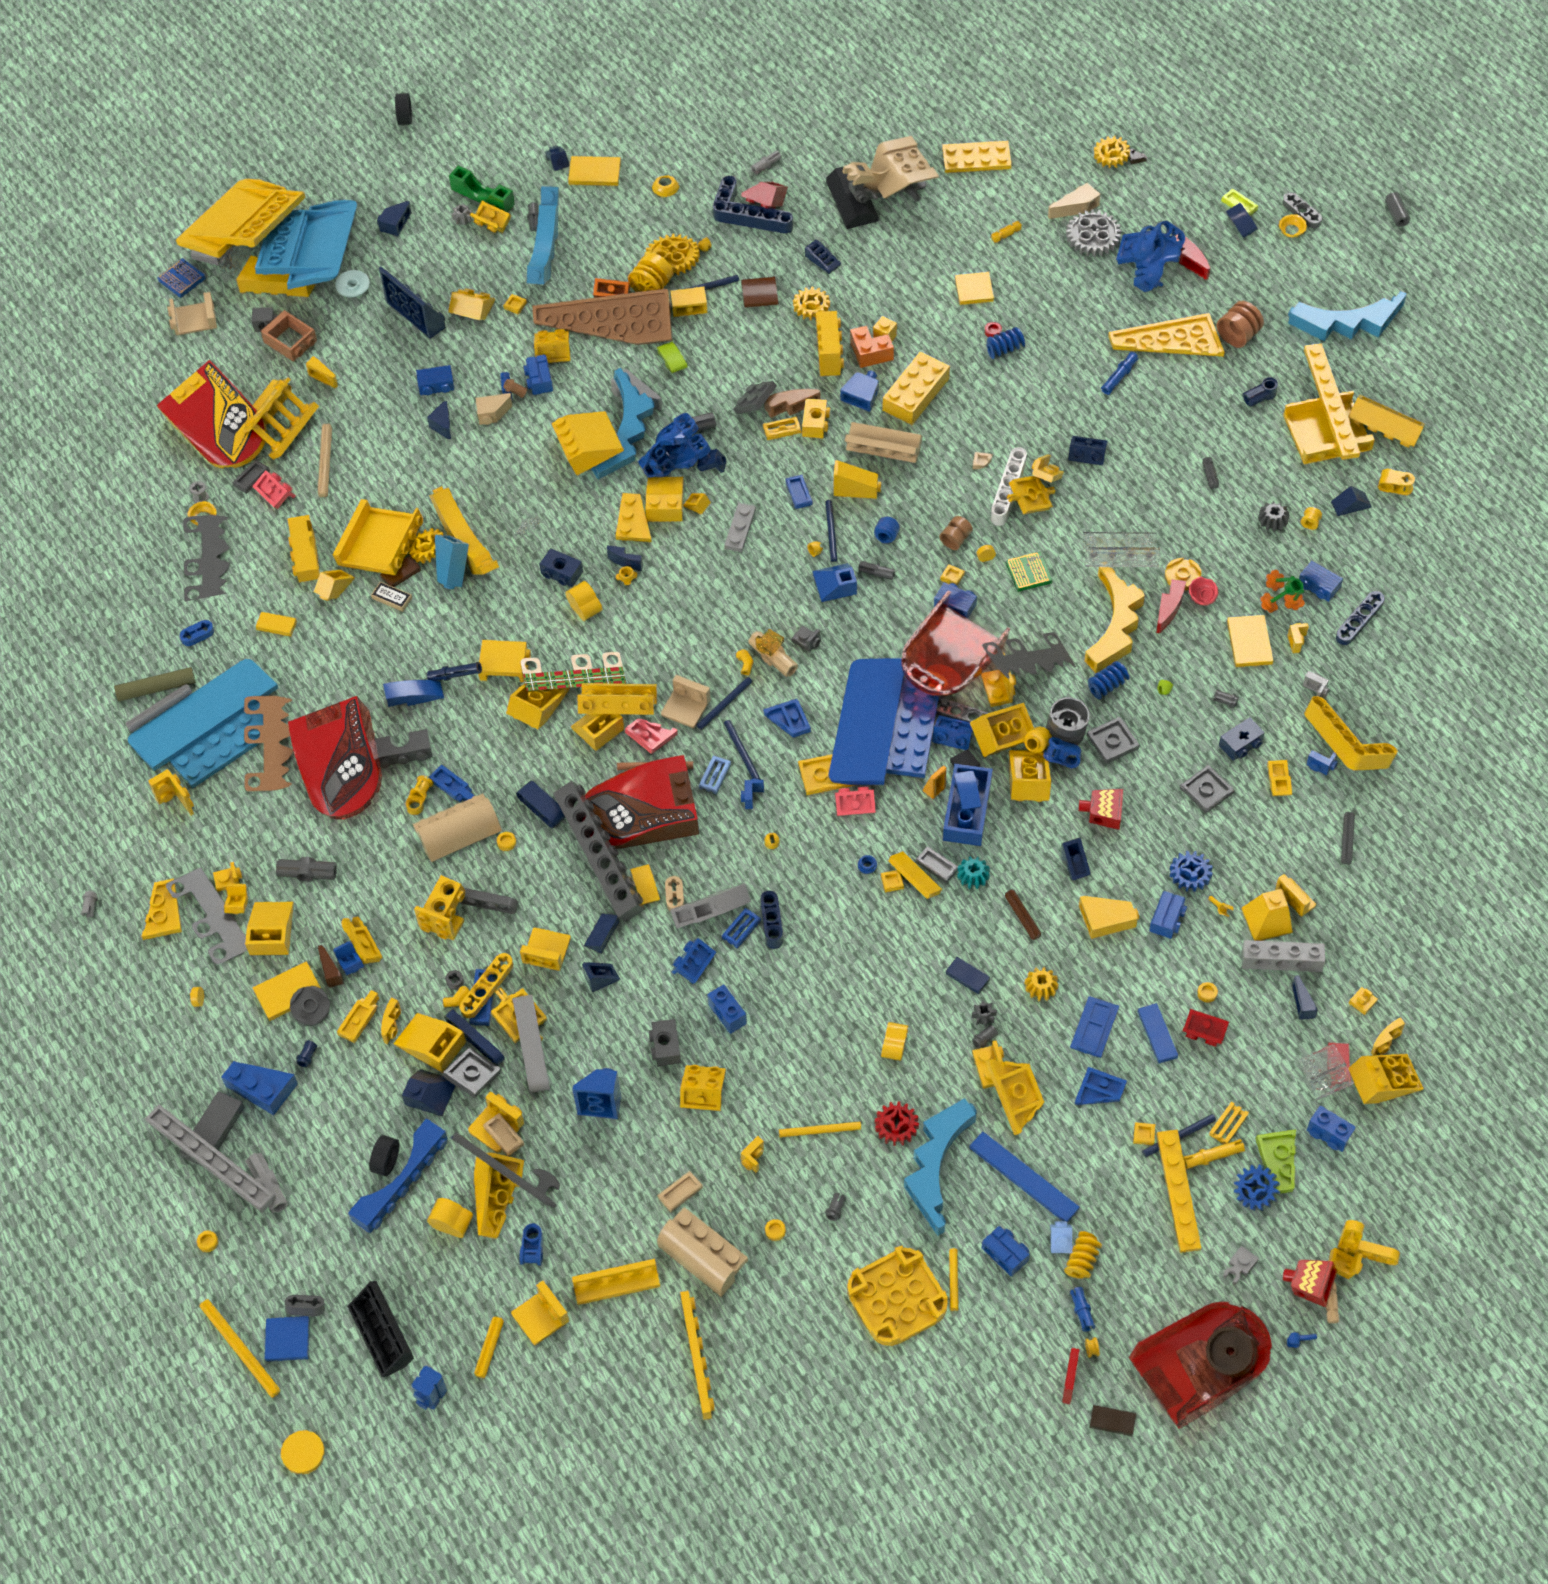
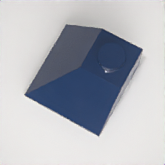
(428, 1092)

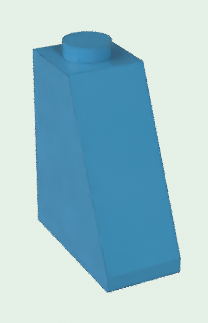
(450, 560)

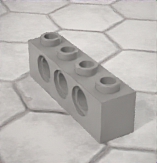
(1283, 956)

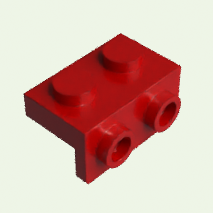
(1205, 1027)

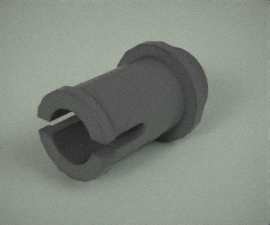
(1226, 698)
(980, 1040)
(833, 1212)

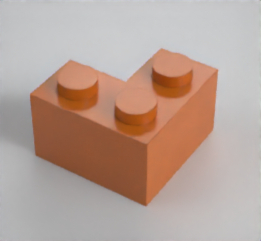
(870, 350)

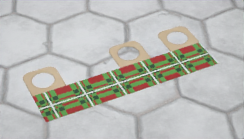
(573, 678)

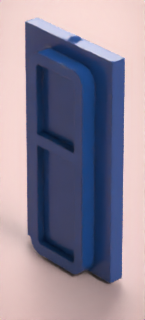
(1094, 1026)

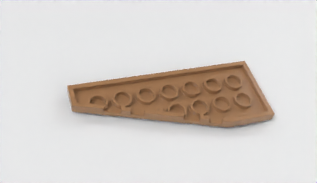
(626, 318)

